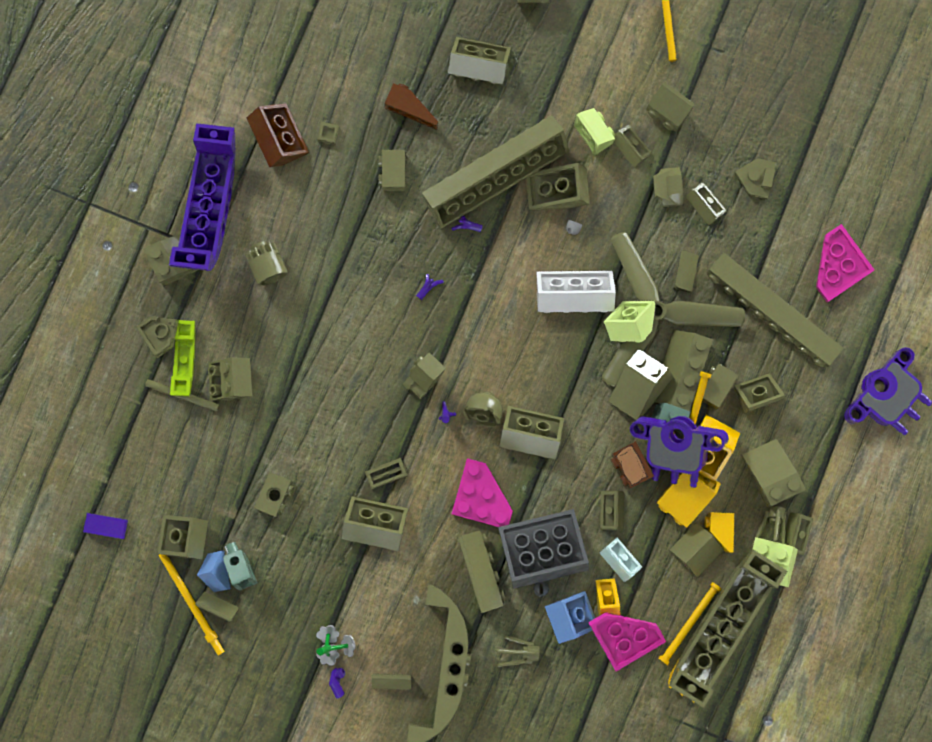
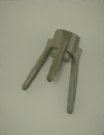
(777, 516)
(529, 653)

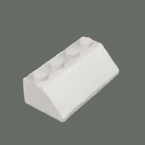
(575, 291)

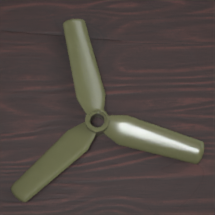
(676, 312)

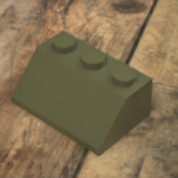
(479, 60)
(531, 432)
(374, 523)

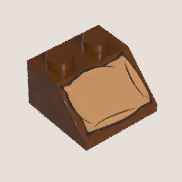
(631, 465)

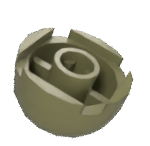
(484, 409)

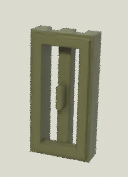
(370, 480)

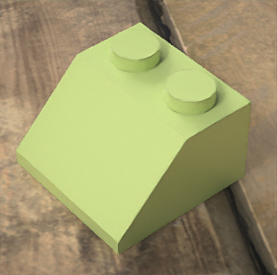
(594, 131)
(631, 321)
(778, 553)

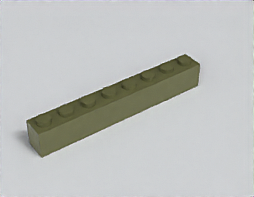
(774, 310)

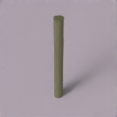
(193, 399)

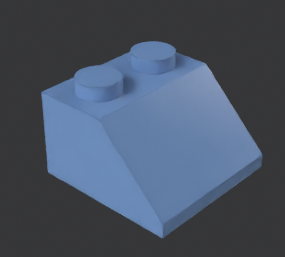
(570, 617)

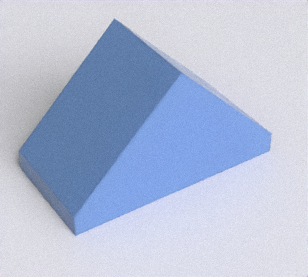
(214, 572)

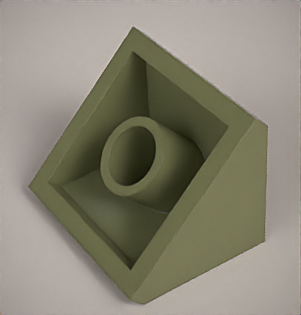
(758, 393)
(697, 549)

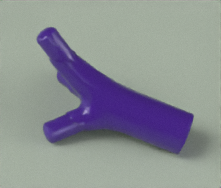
(466, 224)
(428, 285)
(446, 414)

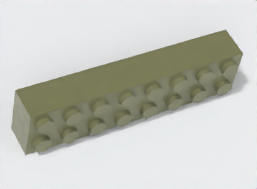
(496, 171)

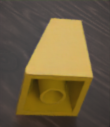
(717, 459)
(687, 502)

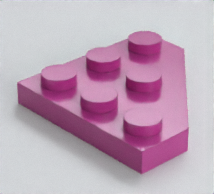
(840, 264)
(481, 497)
(625, 638)

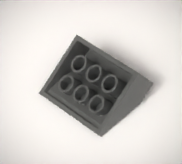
(543, 548)

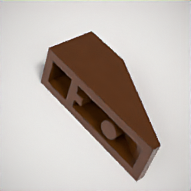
(405, 103)

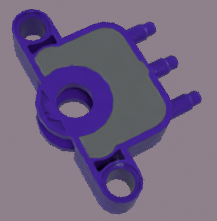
(899, 394)
(676, 454)

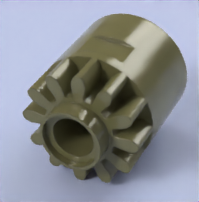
(266, 263)

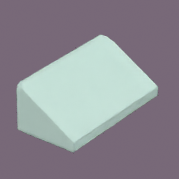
(620, 560)

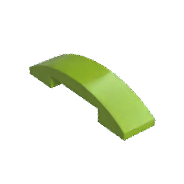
(183, 359)

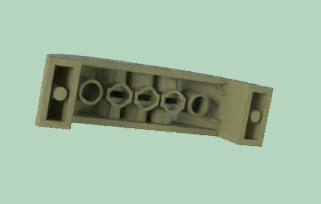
(724, 626)
(446, 702)

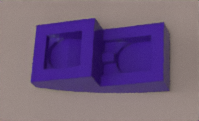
(105, 526)

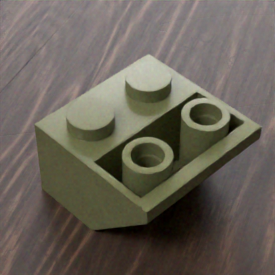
(230, 379)

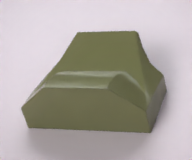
(669, 187)

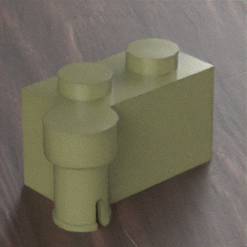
(424, 375)

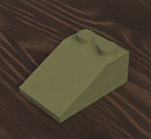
(558, 188)
(159, 258)
(640, 385)
(773, 473)

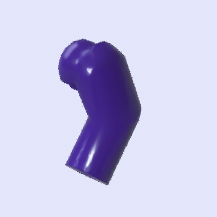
(334, 682)

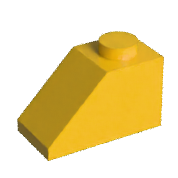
(722, 528)
(607, 597)

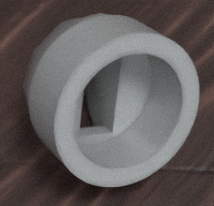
(573, 227)

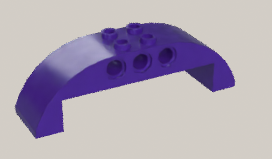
(207, 199)

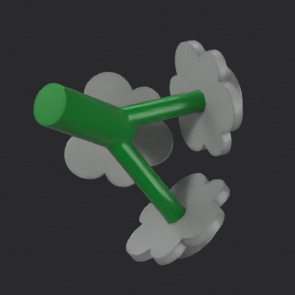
(328, 653)

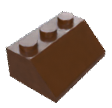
(277, 134)

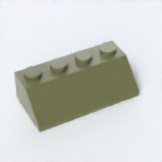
(685, 360)
(481, 572)

